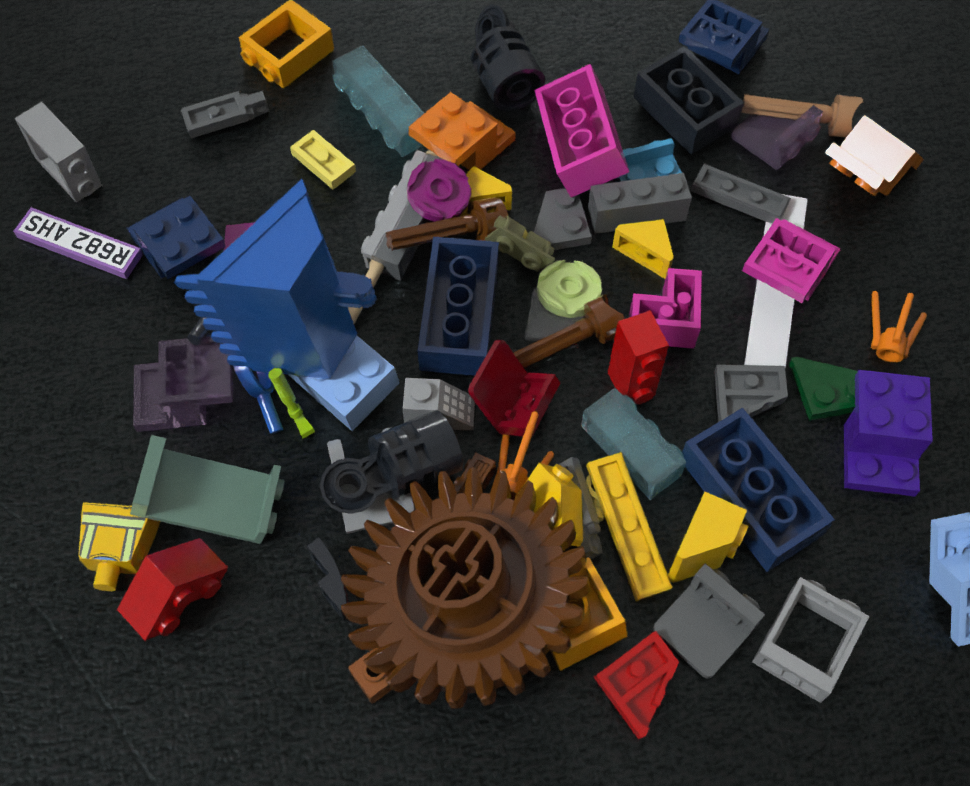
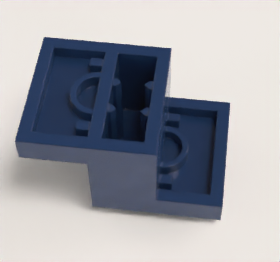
(724, 35)
(176, 237)

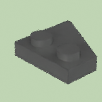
(562, 220)
(749, 387)

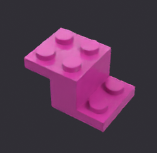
(791, 260)

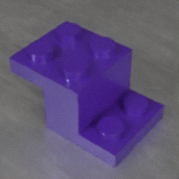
(887, 433)

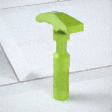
(288, 398)

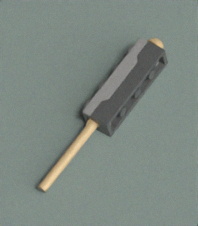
(396, 216)

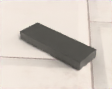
(740, 194)

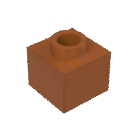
(372, 686)

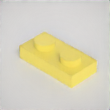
(323, 159)

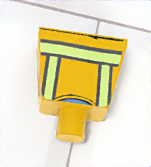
(113, 542)

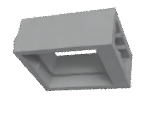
(59, 151)
(796, 671)

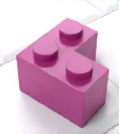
(677, 310)

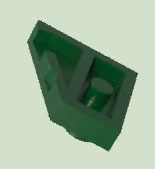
(824, 388)

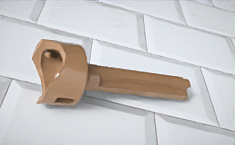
(837, 115)

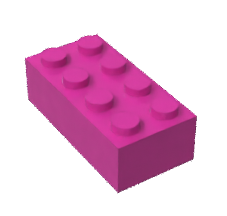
(581, 131)

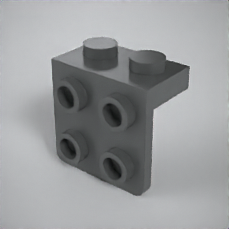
(708, 621)

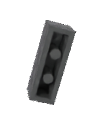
(639, 201)

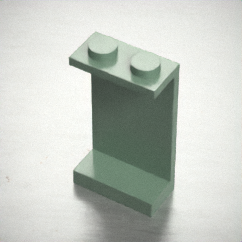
(206, 494)

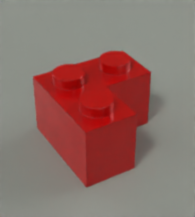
(168, 584)

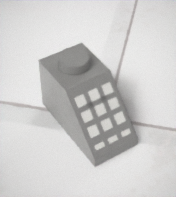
(434, 394)

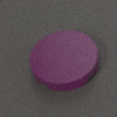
(438, 190)

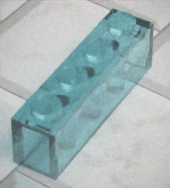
(378, 97)

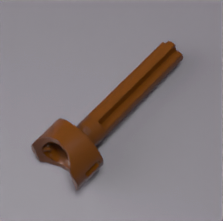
(476, 222)
(598, 322)

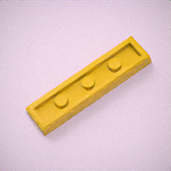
(628, 526)

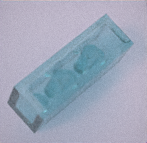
(621, 428)

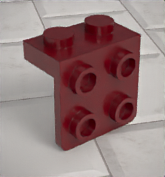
(510, 393)

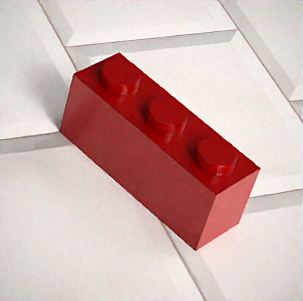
(638, 357)

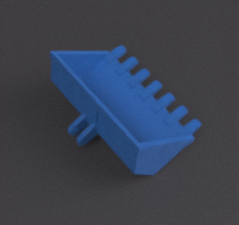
(280, 295)

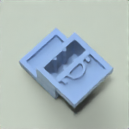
(952, 570)

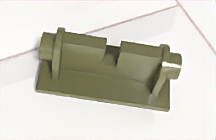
(532, 252)

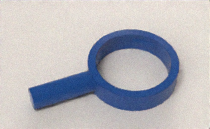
(261, 391)

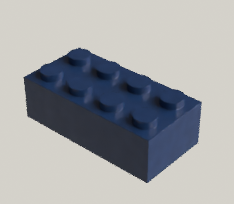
(458, 305)
(747, 470)

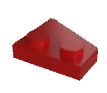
(639, 681)

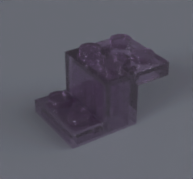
(181, 385)

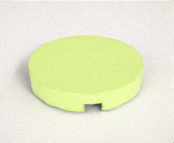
(567, 287)

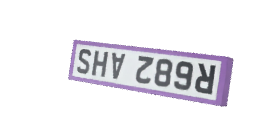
(78, 243)

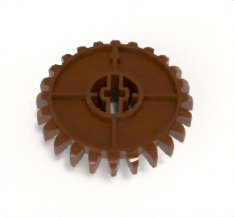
(466, 590)

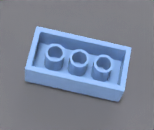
(356, 385)

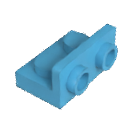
(650, 161)

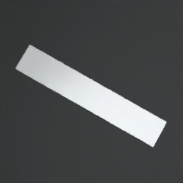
(773, 309)

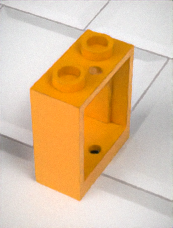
(289, 16)

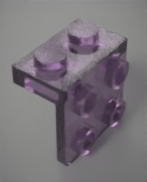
(776, 138)

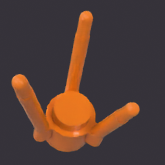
(893, 344)
(515, 473)

